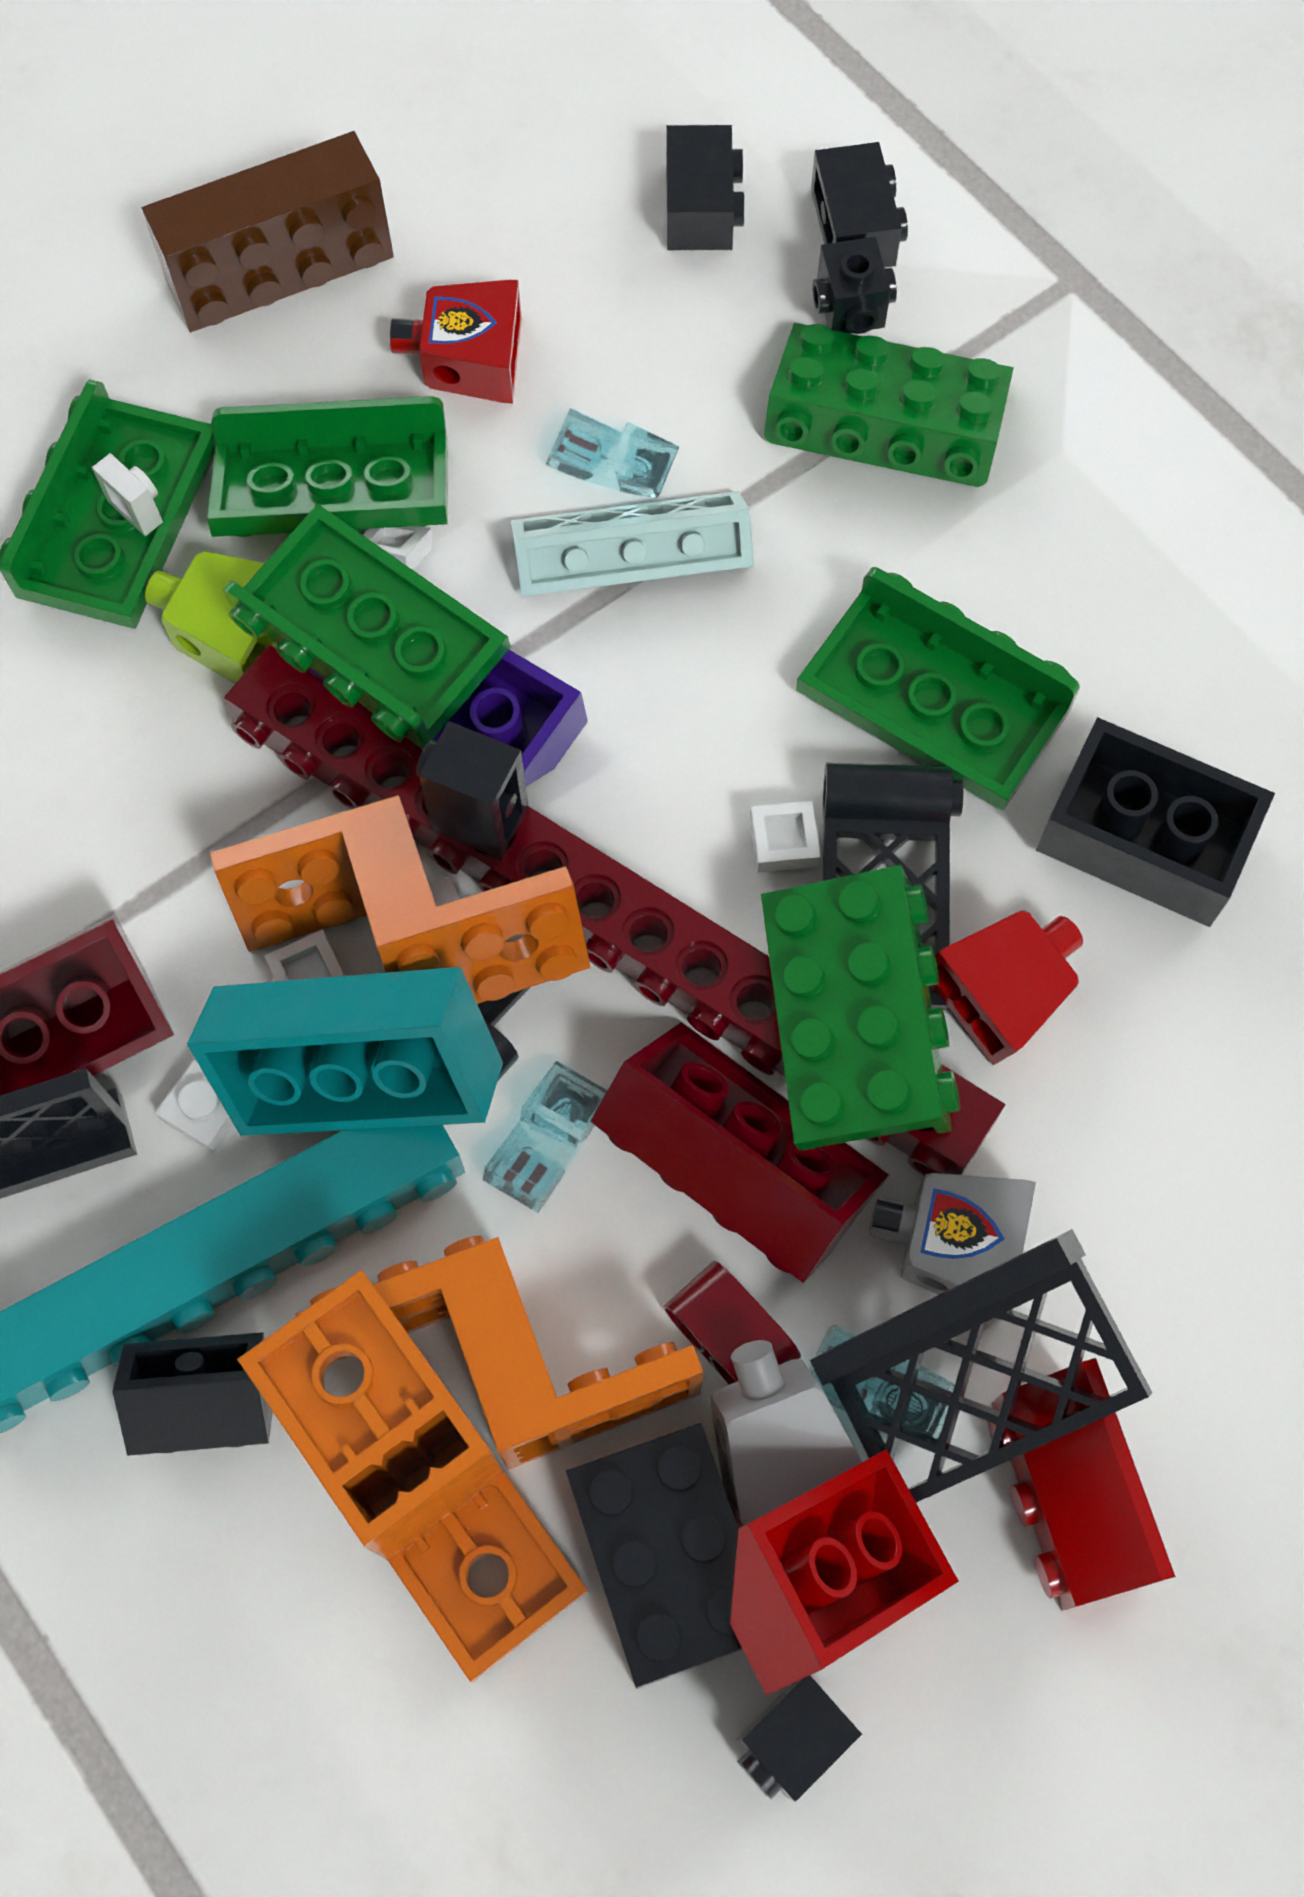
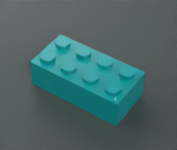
(348, 1052)

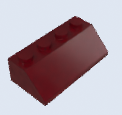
(76, 1008)
(733, 1150)

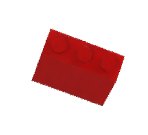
(1084, 1501)
(832, 1572)

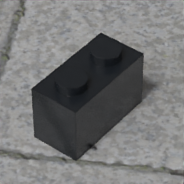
(701, 187)
(856, 198)
(473, 789)
(189, 1395)
(795, 1740)

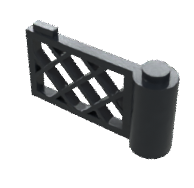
(898, 806)

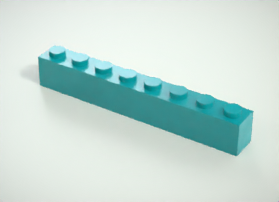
(213, 1255)

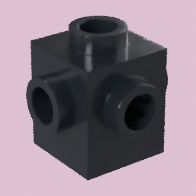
(853, 286)

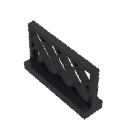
(60, 1131)
(966, 1309)

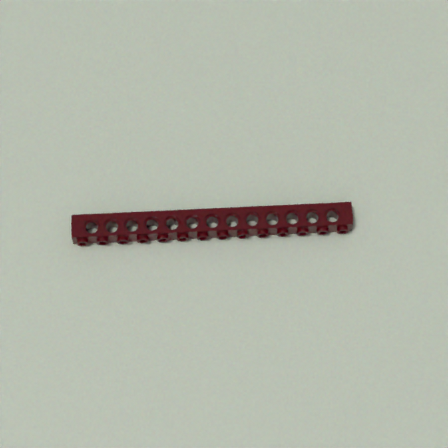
(277, 692)

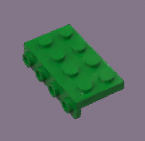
(888, 404)
(356, 458)
(74, 544)
(368, 627)
(940, 686)
(857, 1009)

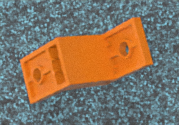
(371, 867)
(507, 1365)
(412, 1474)

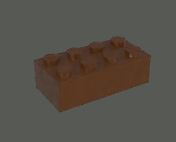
(270, 231)

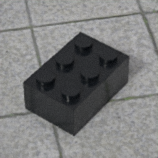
(1155, 822)
(662, 1551)

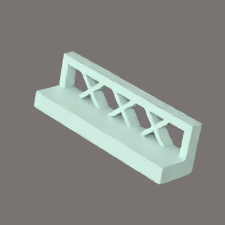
(632, 543)

